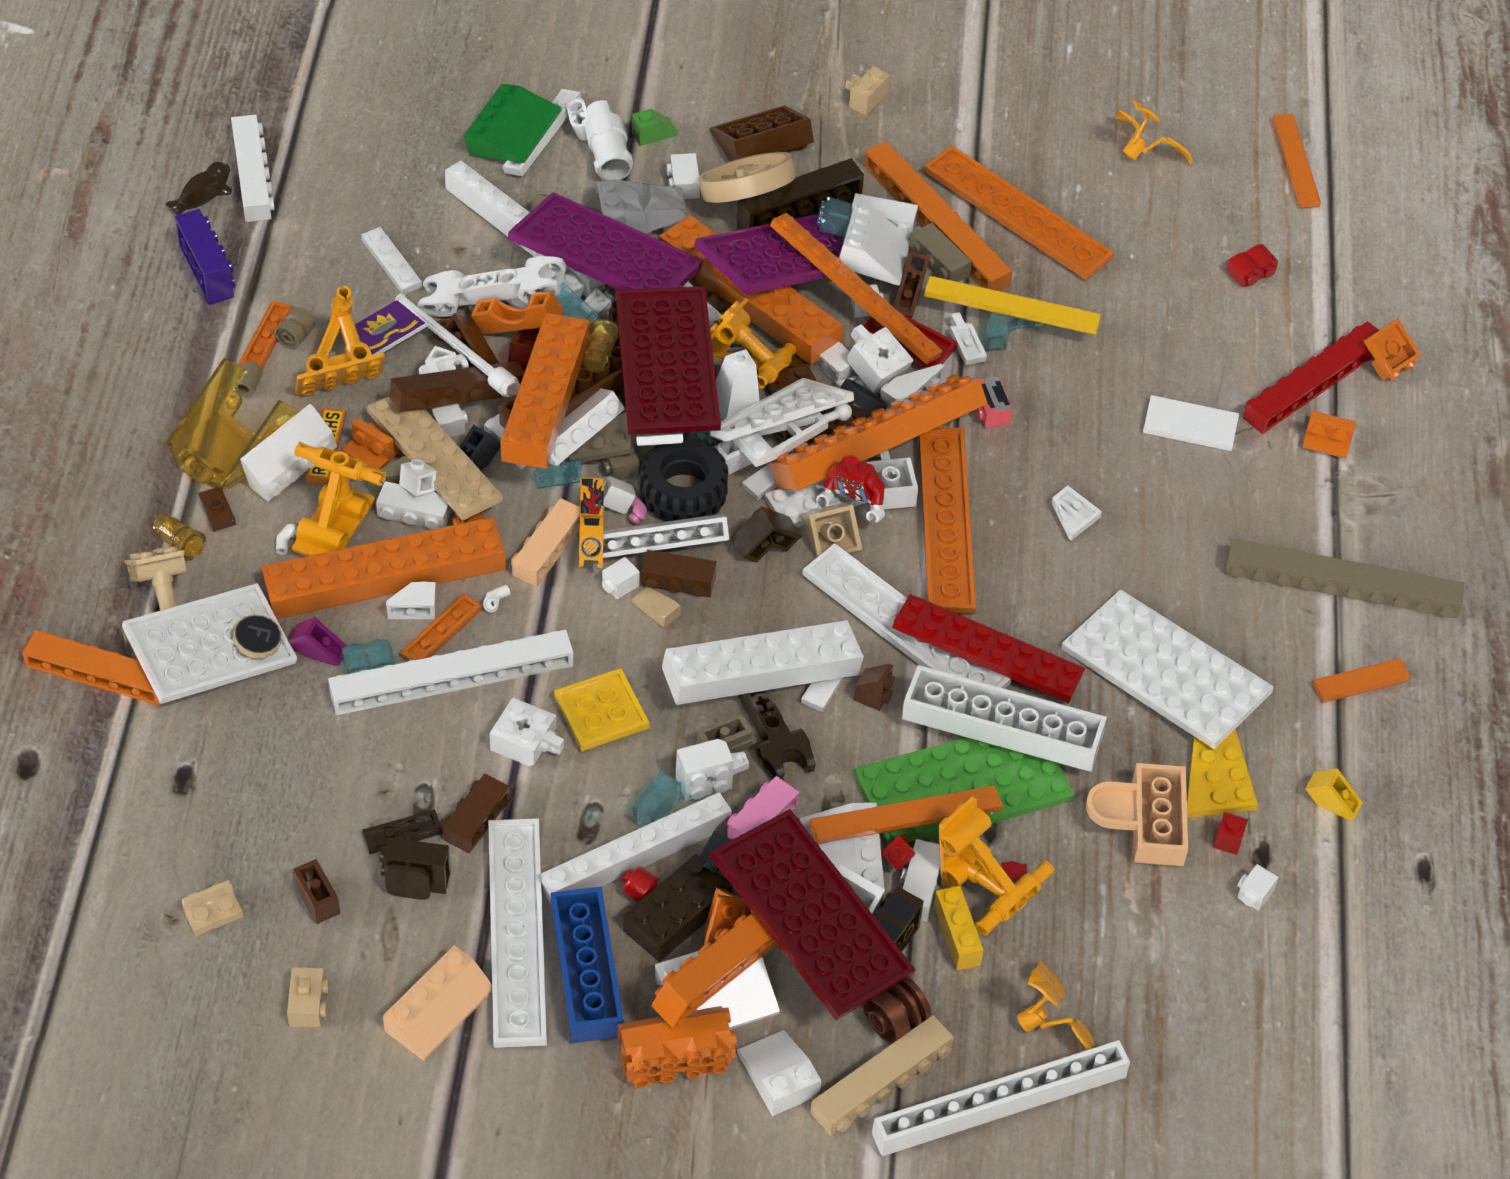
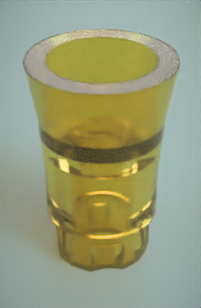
(600, 343)
(180, 535)

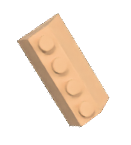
(437, 1003)

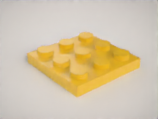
(601, 709)

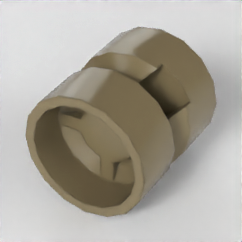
(294, 328)

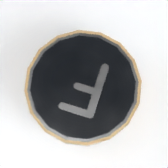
(257, 636)

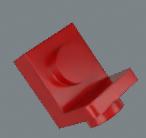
(899, 851)

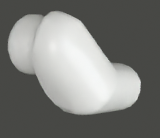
(283, 537)
(493, 598)

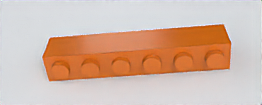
(88, 666)

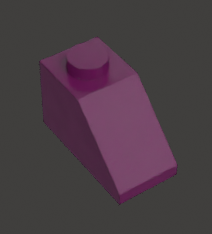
(317, 642)

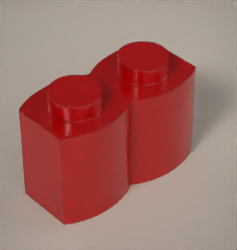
(1252, 265)

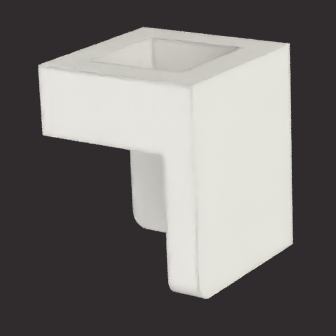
(618, 495)

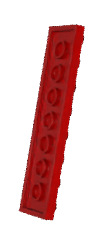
(988, 648)

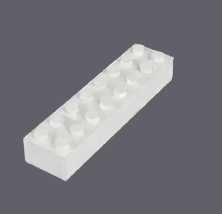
(761, 662)
(1004, 718)

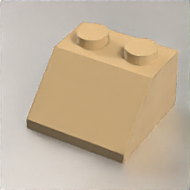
(830, 526)

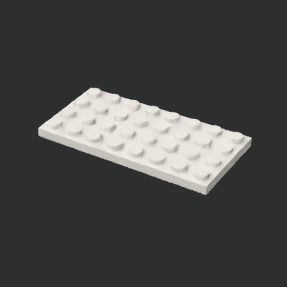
(1167, 668)

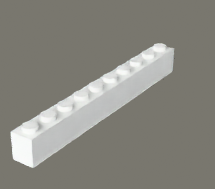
(497, 208)
(450, 672)
(1000, 1098)

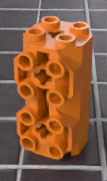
(696, 1046)

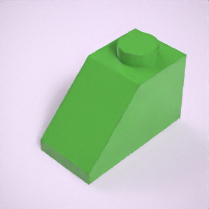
(651, 126)

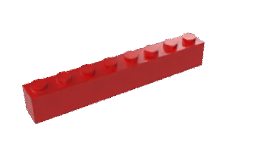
(1310, 379)

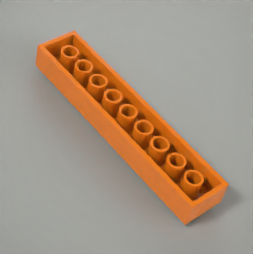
(778, 312)
(879, 431)
(383, 567)

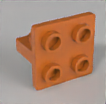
(1329, 434)
(371, 445)
(723, 913)

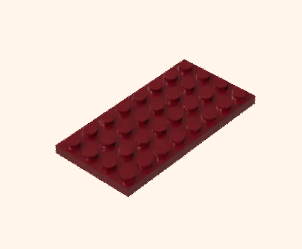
(667, 360)
(812, 914)

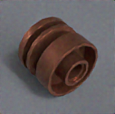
(897, 1010)

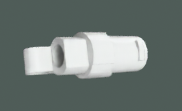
(604, 136)

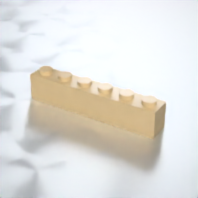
(882, 1075)

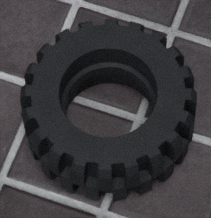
(690, 459)

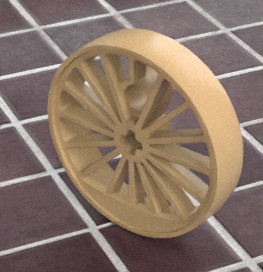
(747, 177)

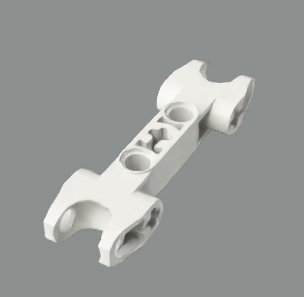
(458, 290)

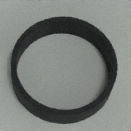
(863, 397)

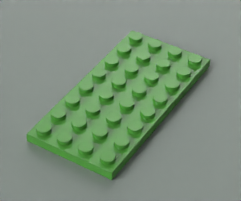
(1021, 780)

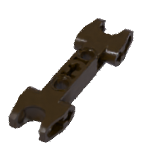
(777, 741)

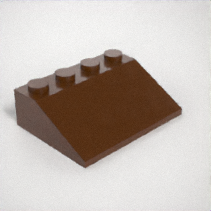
(763, 133)

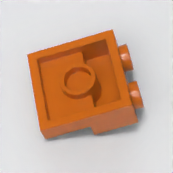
(1392, 350)

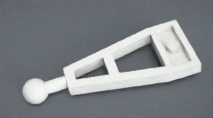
(760, 452)

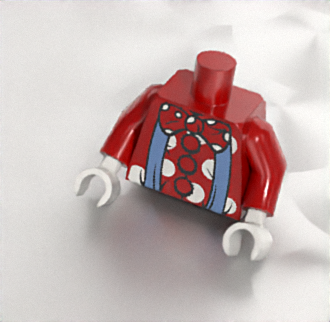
(856, 481)

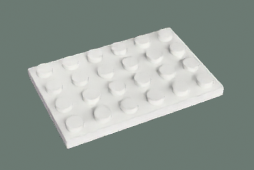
(193, 644)

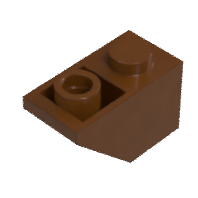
(875, 686)

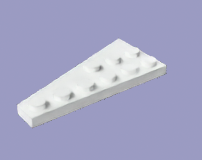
(785, 405)

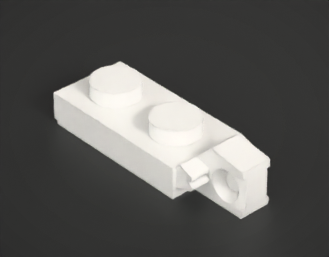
(967, 340)

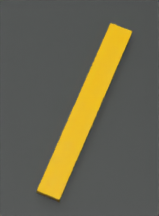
(1012, 305)

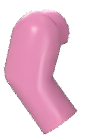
(639, 511)

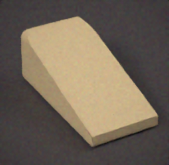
(657, 606)

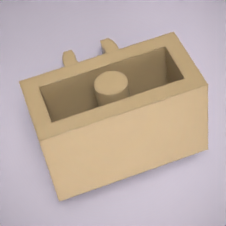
(868, 90)
(307, 997)

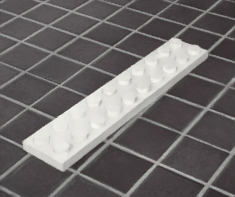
(879, 605)
(516, 934)

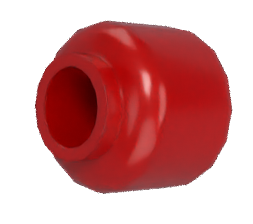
(638, 883)

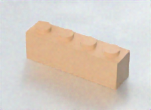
(547, 543)

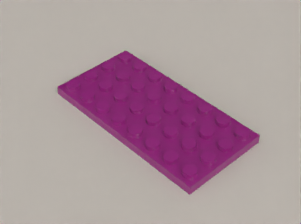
(603, 246)
(762, 259)

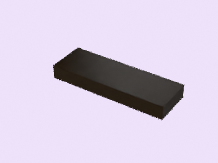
(409, 828)

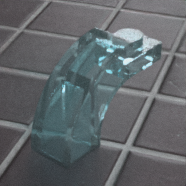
(1000, 326)

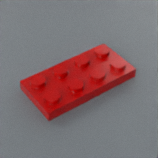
(946, 344)

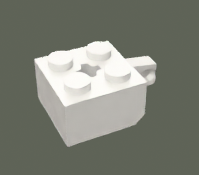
(877, 357)
(899, 481)
(525, 732)
(707, 768)

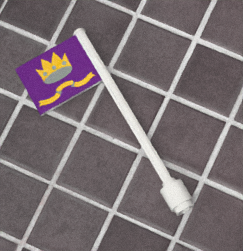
(404, 319)

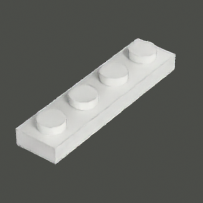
(391, 260)

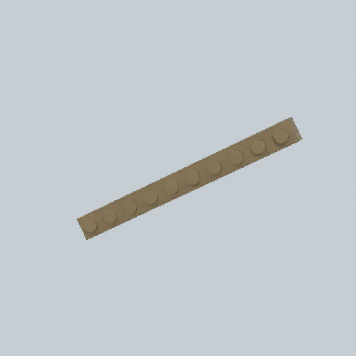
(1345, 578)

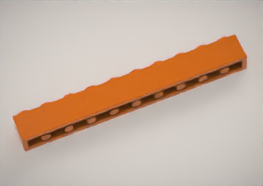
(910, 188)

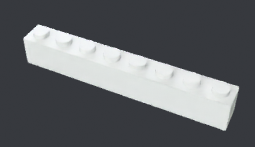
(639, 847)

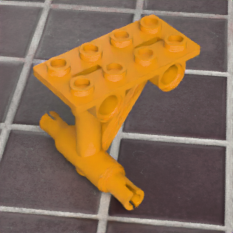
(734, 328)
(344, 368)
(340, 506)
(967, 857)

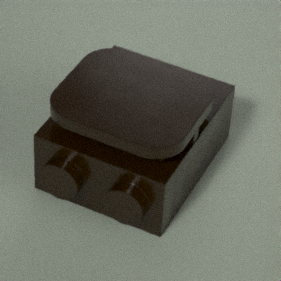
(415, 868)

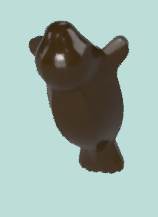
(203, 188)

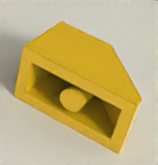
(1334, 793)

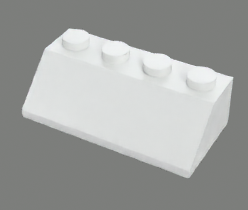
(272, 462)

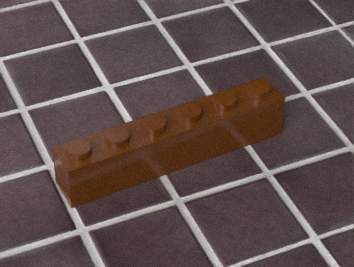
(446, 387)

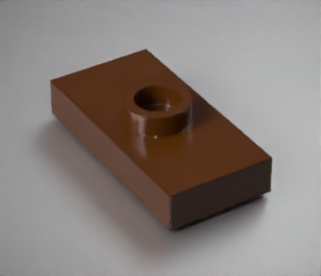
(217, 509)

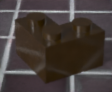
(764, 531)

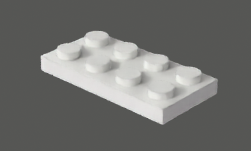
(796, 502)

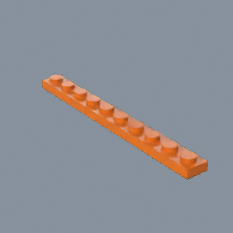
(856, 288)

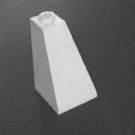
(736, 384)

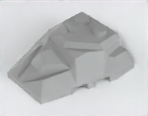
(641, 204)

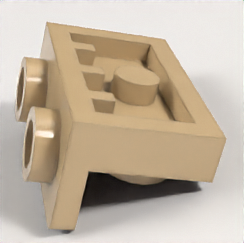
(211, 908)

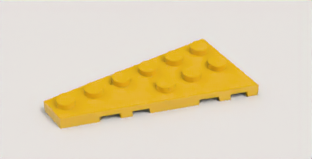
(1219, 779)

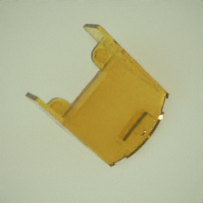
(211, 439)

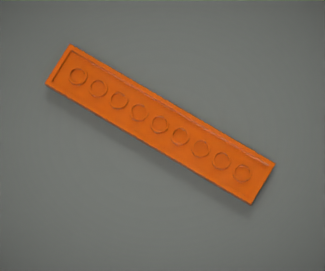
(1019, 212)
(947, 520)

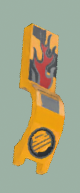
(591, 520)

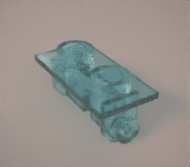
(561, 475)

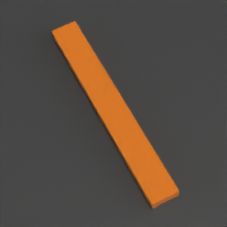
(899, 815)

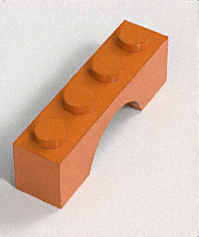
(496, 317)

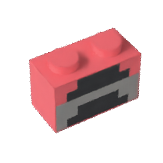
(998, 409)

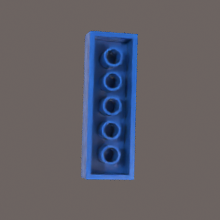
(586, 964)

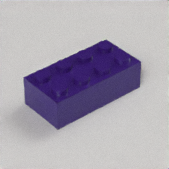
(205, 256)

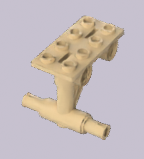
(160, 570)

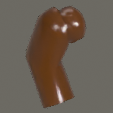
(719, 304)

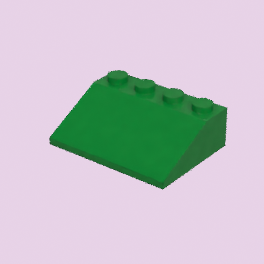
(510, 124)

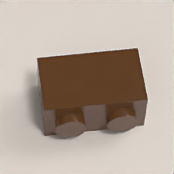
(316, 891)

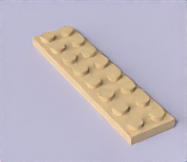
(423, 438)

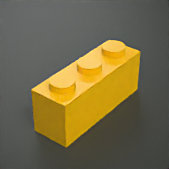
(958, 928)

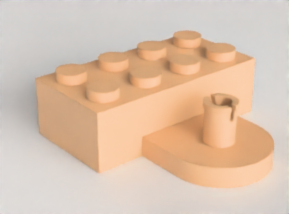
(1150, 807)

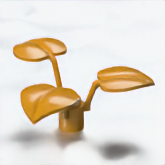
(1136, 144)
(1053, 990)

